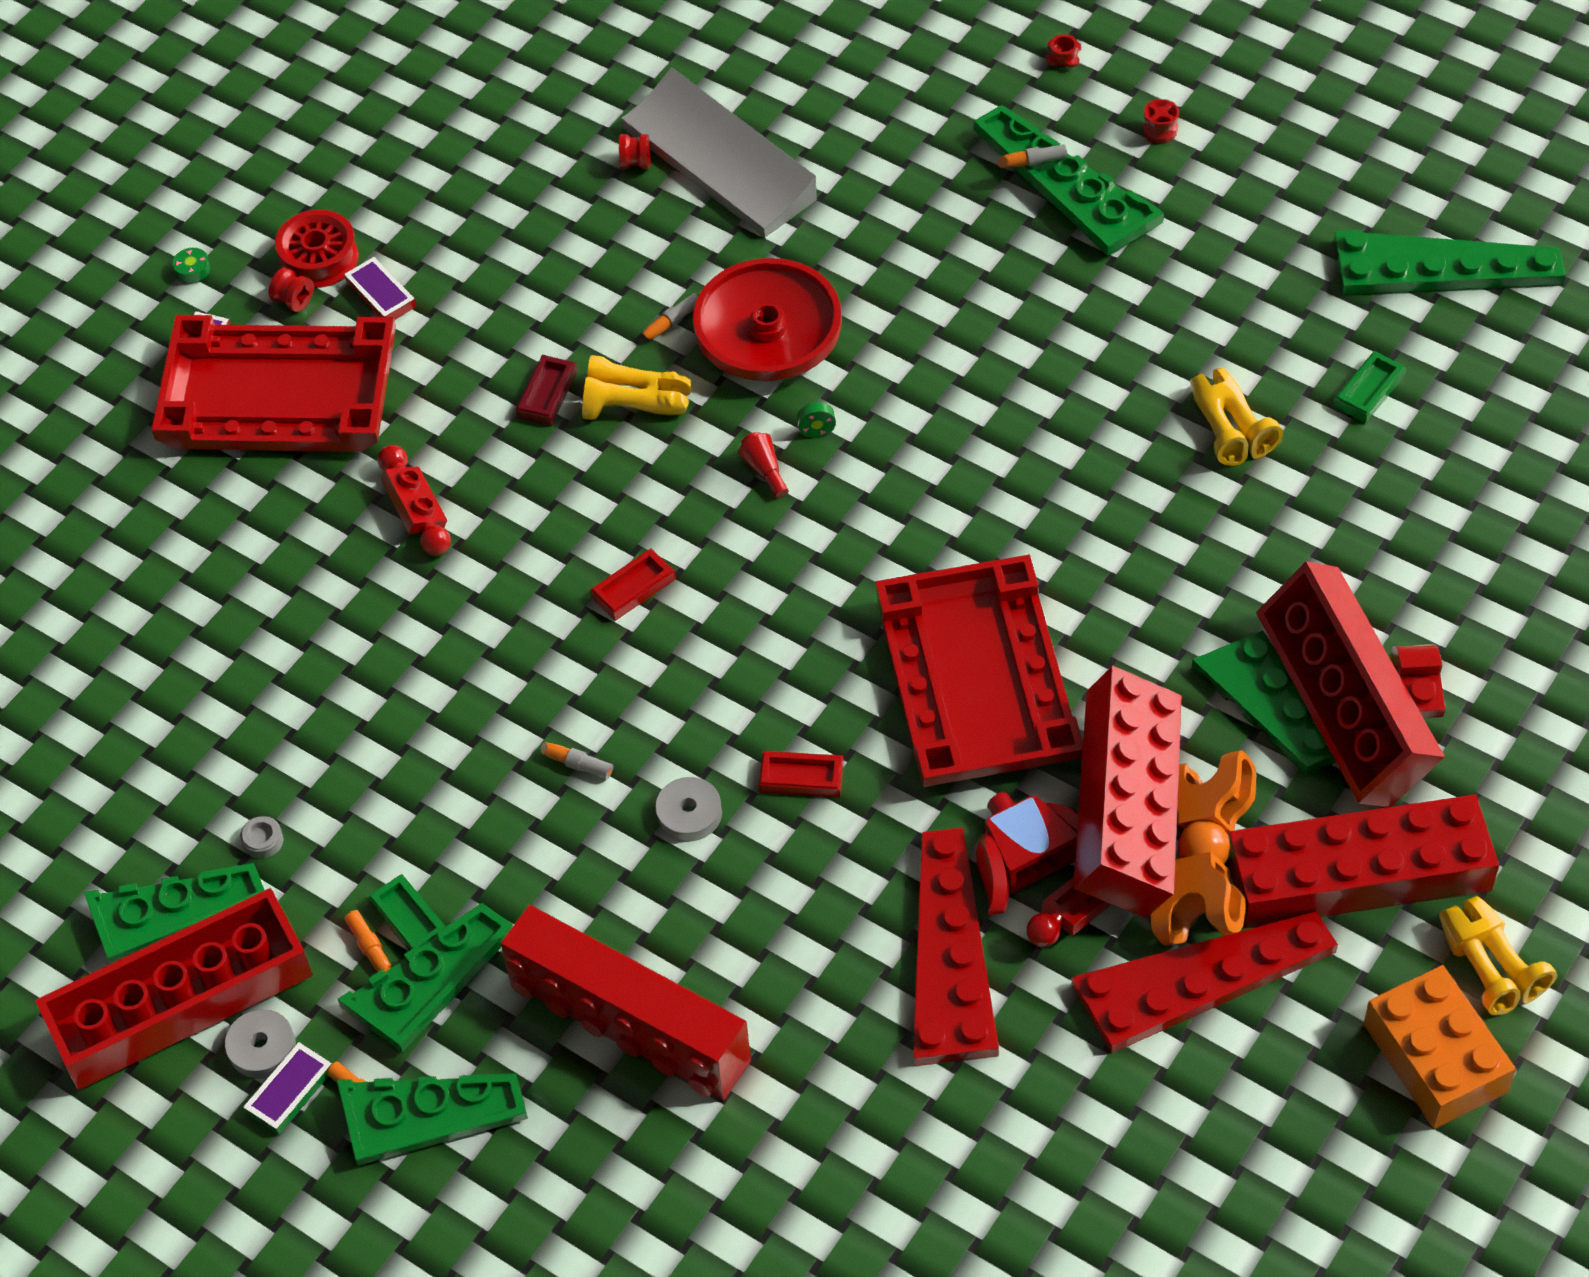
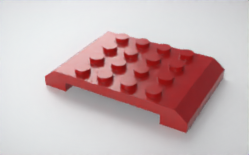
(274, 385)
(977, 671)

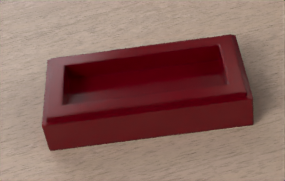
(546, 390)

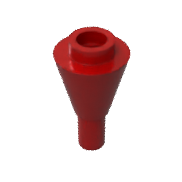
(760, 455)

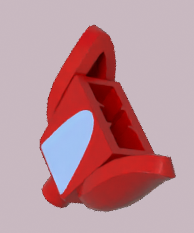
(1023, 845)

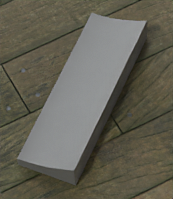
(722, 154)

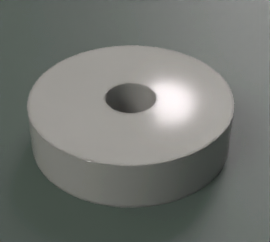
(693, 824)
(250, 1029)

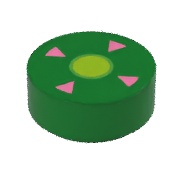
(191, 265)
(816, 420)

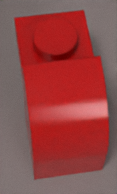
(1420, 672)

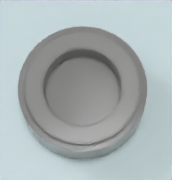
(261, 837)

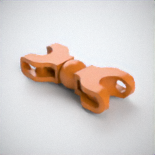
(1201, 878)

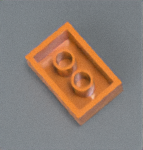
(1439, 1046)

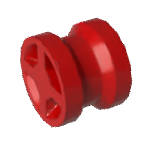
(1160, 121)
(634, 151)
(290, 289)

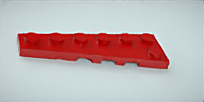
(951, 981)
(1173, 986)

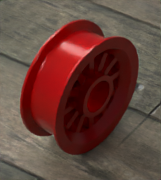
(317, 246)

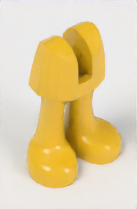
(1481, 928)

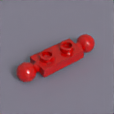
(414, 500)
(1063, 909)

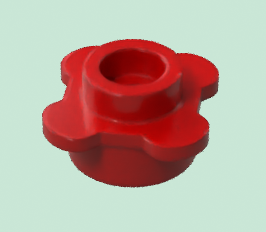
(1063, 51)

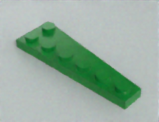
(1085, 197)
(1420, 264)

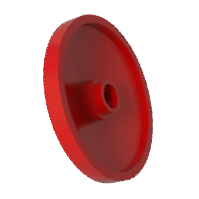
(767, 319)

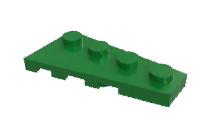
(1259, 684)
(147, 914)
(418, 988)
(413, 1114)

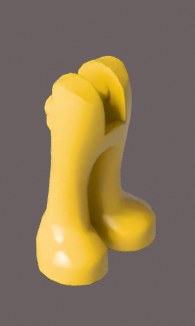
(656, 391)
(1230, 444)

